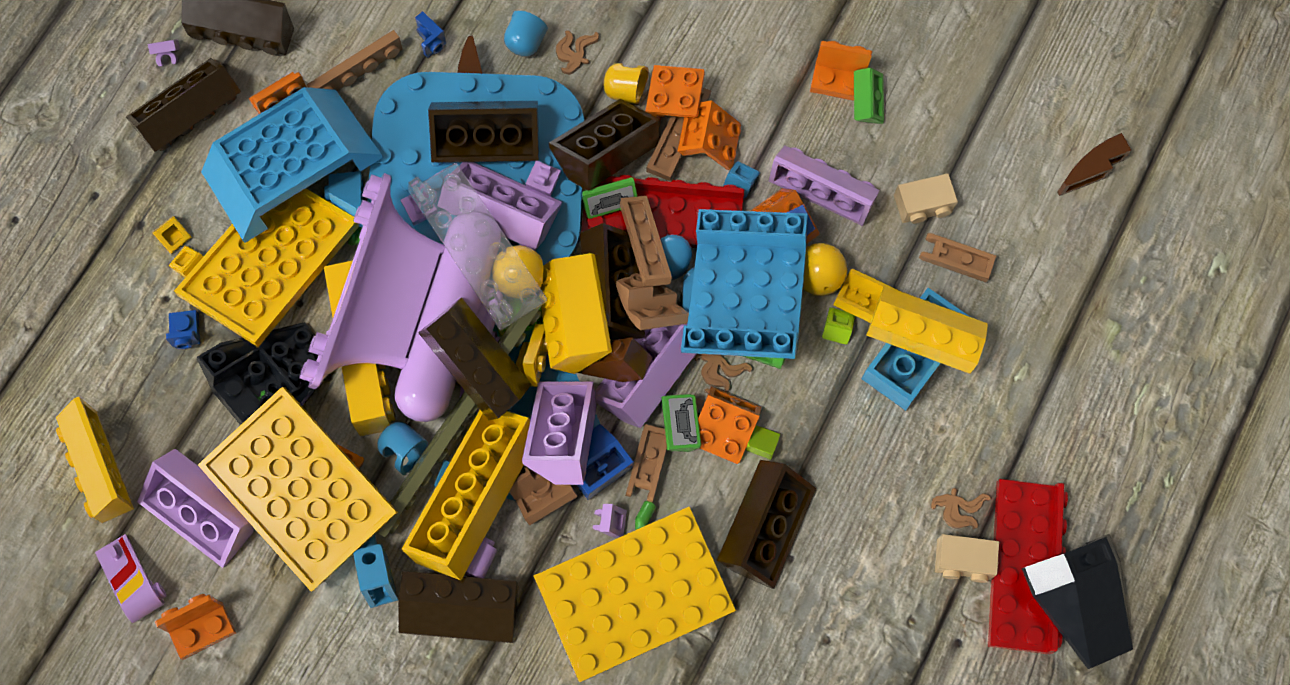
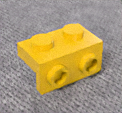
(860, 295)
(533, 356)

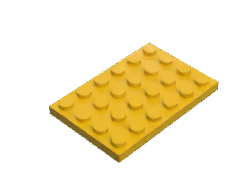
(260, 280)
(297, 489)
(634, 594)

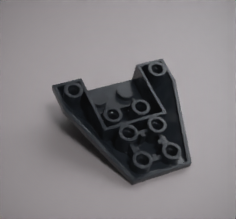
(241, 369)
(1085, 599)

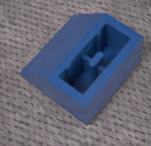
(605, 462)

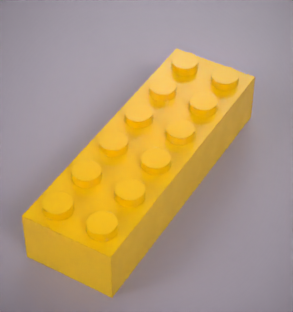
(364, 382)
(469, 495)

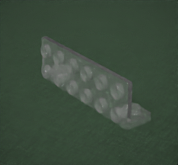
(477, 245)

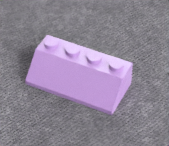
(823, 184)
(517, 209)
(637, 399)
(561, 431)
(194, 507)

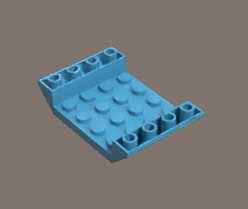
(284, 154)
(747, 284)

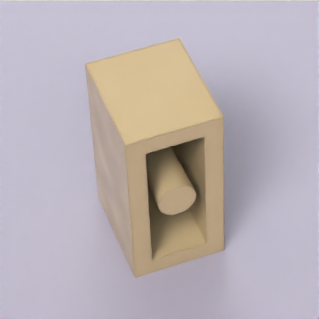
(925, 199)
(966, 557)

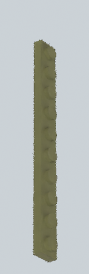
(450, 429)

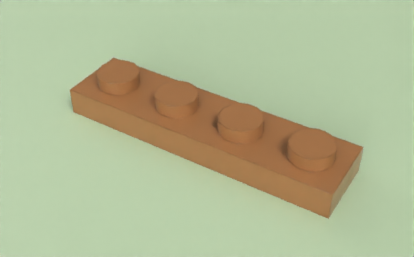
(360, 63)
(665, 157)
(645, 241)

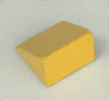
(171, 234)
(185, 261)

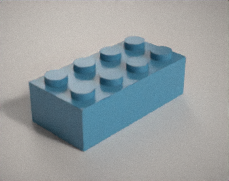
(900, 372)

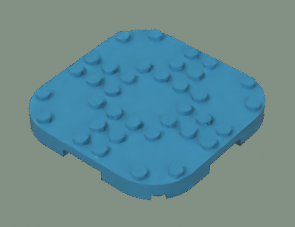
(404, 141)

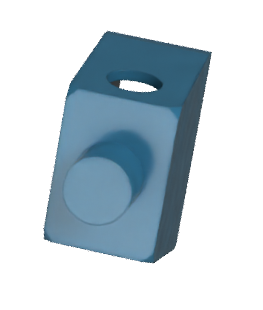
(375, 574)

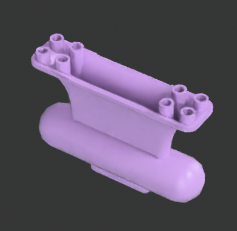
(390, 295)

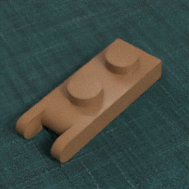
(959, 258)
(648, 461)

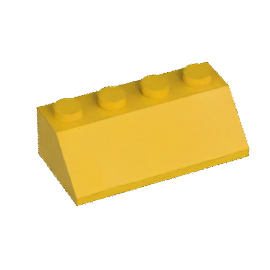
(574, 313)
(928, 330)
(93, 461)

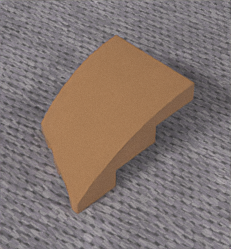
(650, 305)
(538, 495)

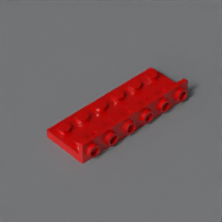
(673, 205)
(1028, 531)

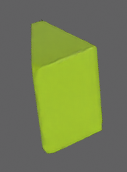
(838, 326)
(763, 442)

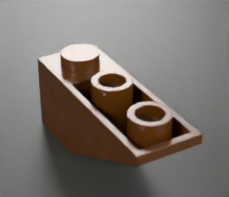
(624, 364)

